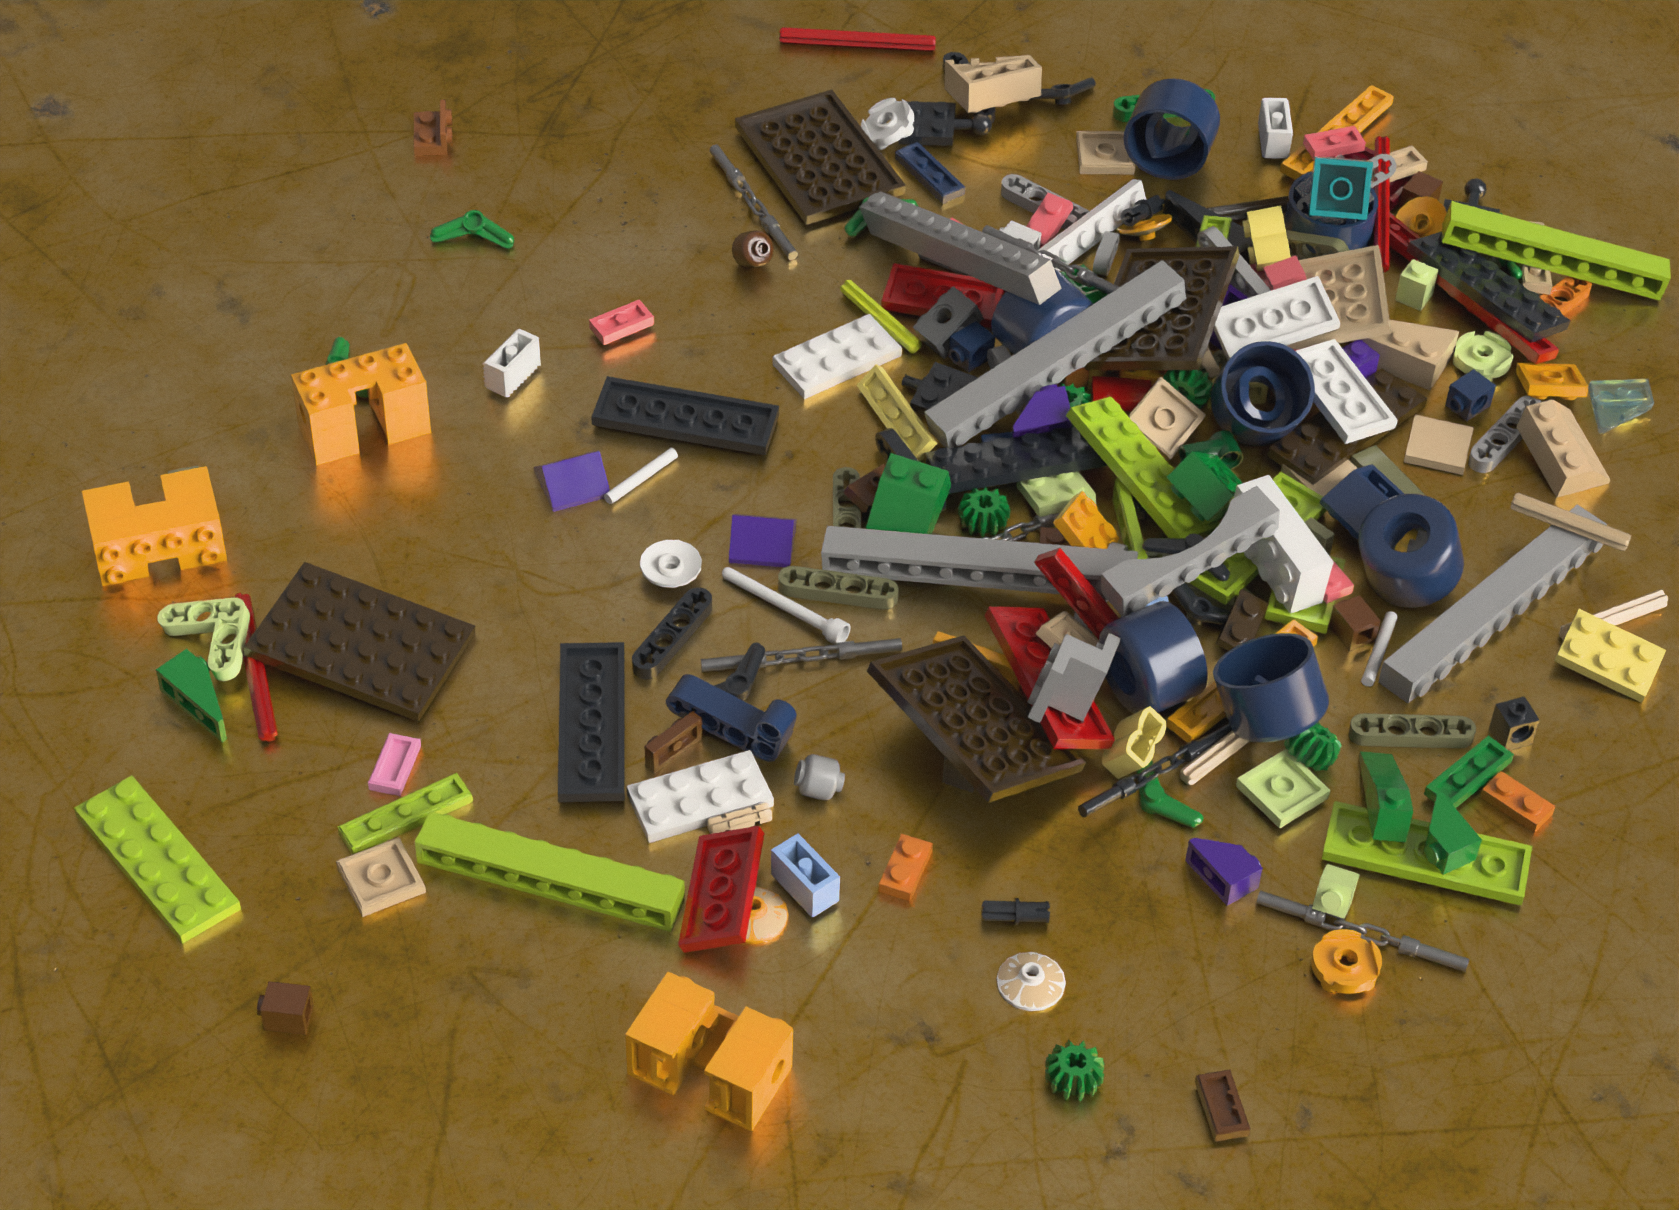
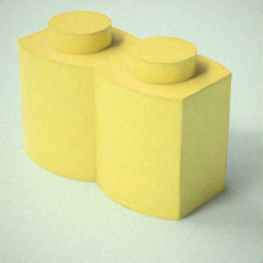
(1267, 237)
(1134, 742)

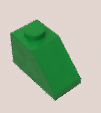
(1449, 837)

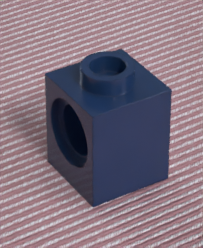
(970, 346)
(1470, 395)

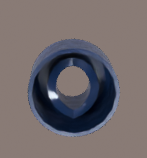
(1165, 148)
(1353, 232)
(1022, 322)
(1278, 369)
(1414, 576)
(1156, 659)
(1271, 687)

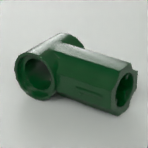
(1220, 444)

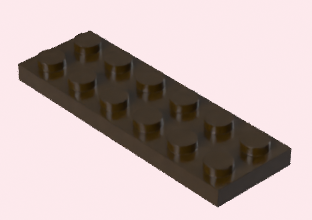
(1317, 449)

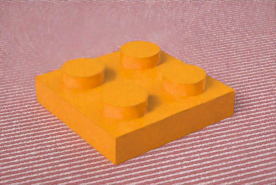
(1552, 380)
(1084, 525)

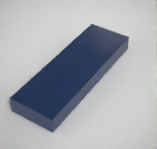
(930, 172)

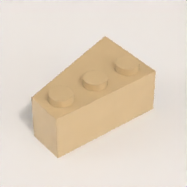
(993, 83)
(1414, 351)

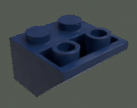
(1357, 496)

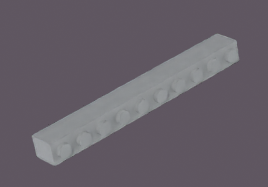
(961, 247)
(1055, 355)
(956, 559)
(1485, 610)

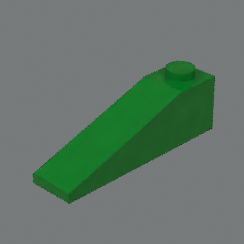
(1386, 797)

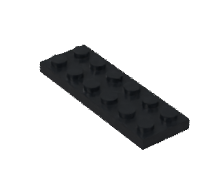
(1490, 288)
(685, 415)
(1015, 459)
(591, 722)

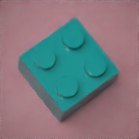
(1340, 188)

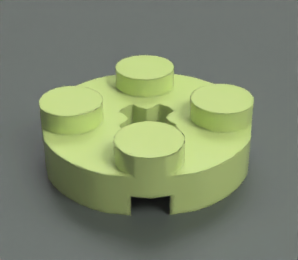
(1471, 347)

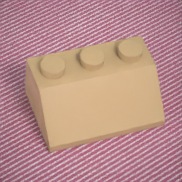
(1561, 448)

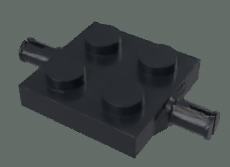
(936, 386)

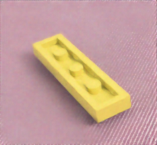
(896, 411)

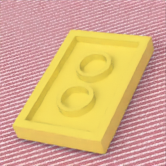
(1610, 655)

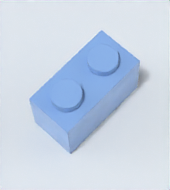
(805, 875)

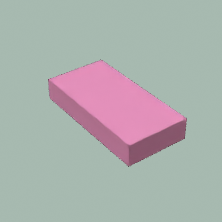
(394, 764)

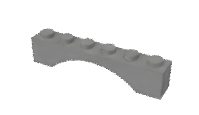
(1140, 581)

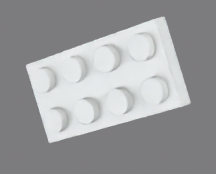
(1277, 316)
(836, 356)
(1345, 394)
(693, 795)

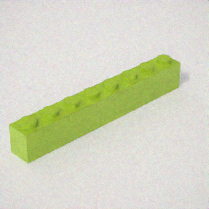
(1556, 250)
(550, 871)

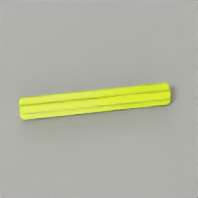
(885, 319)

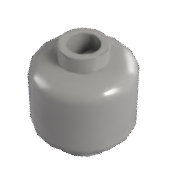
(819, 777)

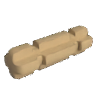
(740, 818)

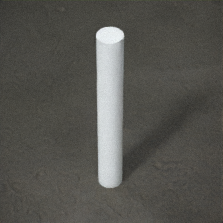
(640, 476)
(1379, 648)

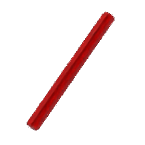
(857, 39)
(1382, 190)
(258, 684)

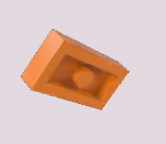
(1517, 801)
(905, 867)

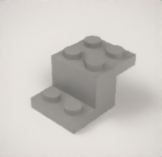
(1072, 677)

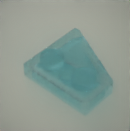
(1619, 401)

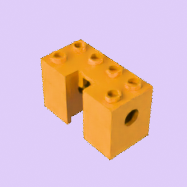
(328, 397)
(133, 536)
(740, 1054)

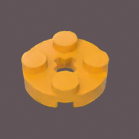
(1342, 978)

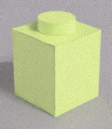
(1416, 284)
(1335, 891)

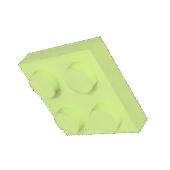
(1053, 493)
(1283, 788)

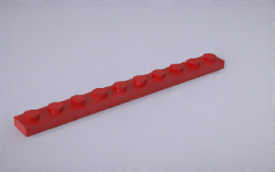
(1536, 352)

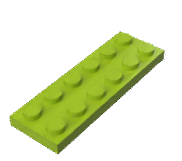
(1137, 466)
(1243, 569)
(157, 859)
(1496, 873)

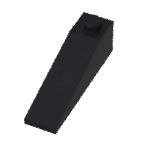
(1189, 217)

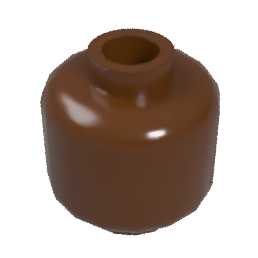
(752, 249)

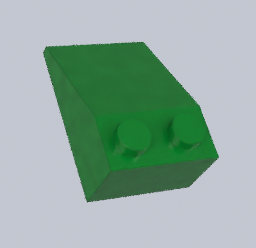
(1205, 484)
(909, 496)

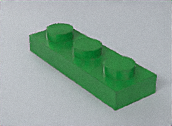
(1470, 772)

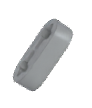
(1106, 253)

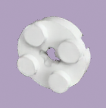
(899, 126)

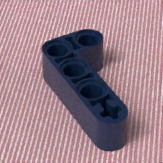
(734, 719)

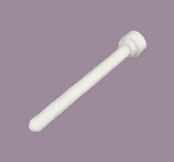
(833, 629)

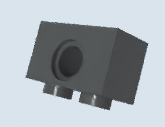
(950, 306)

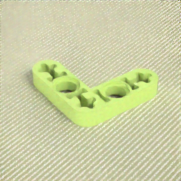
(226, 618)

